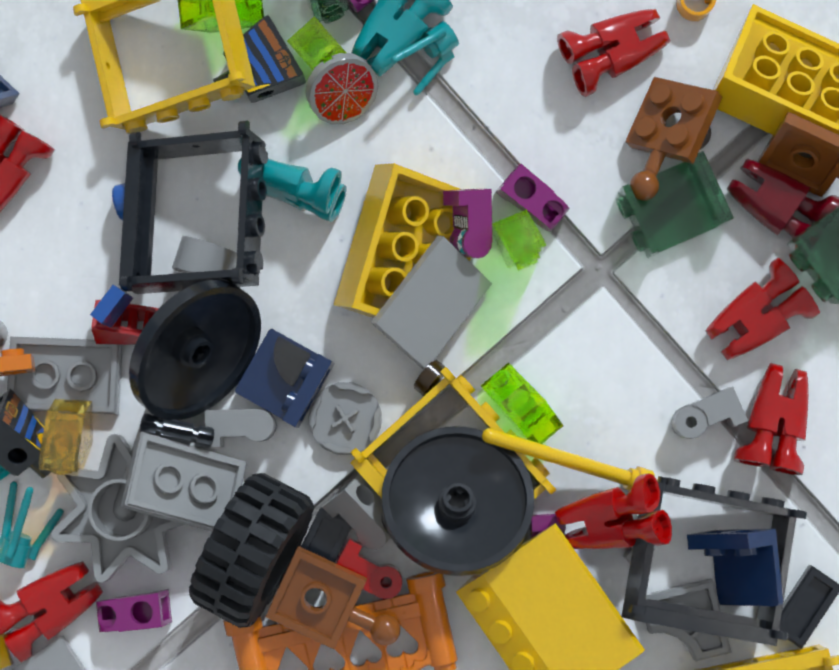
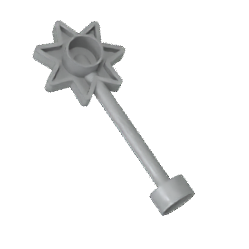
(98, 518)

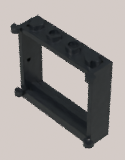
(141, 199)
(760, 630)

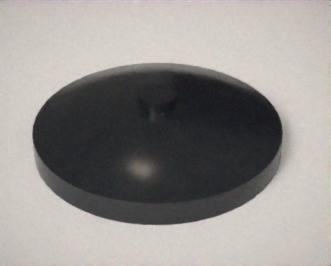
(194, 349)
(457, 501)

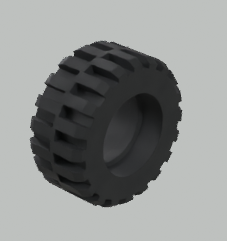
(250, 549)

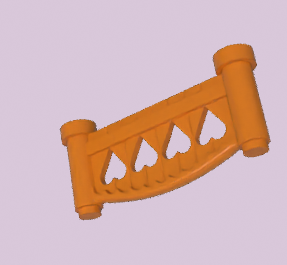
(418, 612)

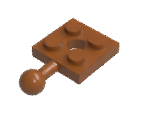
(798, 136)
(676, 142)
(342, 592)

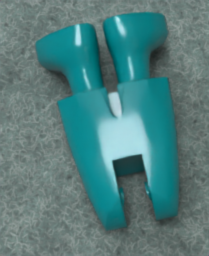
(395, 29)
(295, 187)

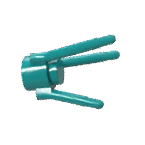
(435, 42)
(14, 545)

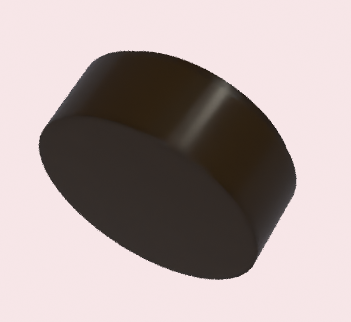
(429, 377)

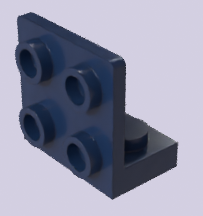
(271, 392)
(743, 565)

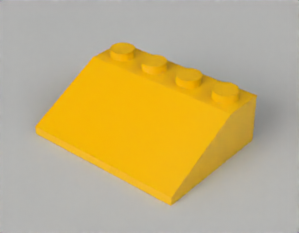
(779, 71)
(394, 230)
(549, 610)

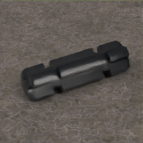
(178, 431)

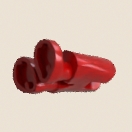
(616, 44)
(11, 168)
(756, 317)
(777, 417)
(610, 517)
(51, 605)

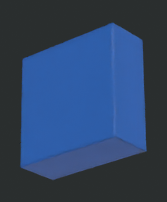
(111, 306)

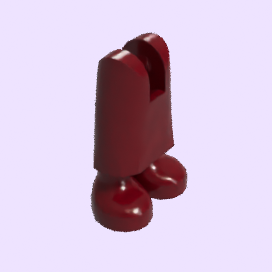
(778, 199)

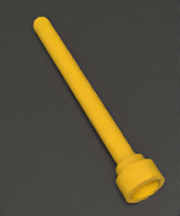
(564, 458)

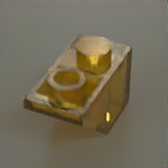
(66, 436)

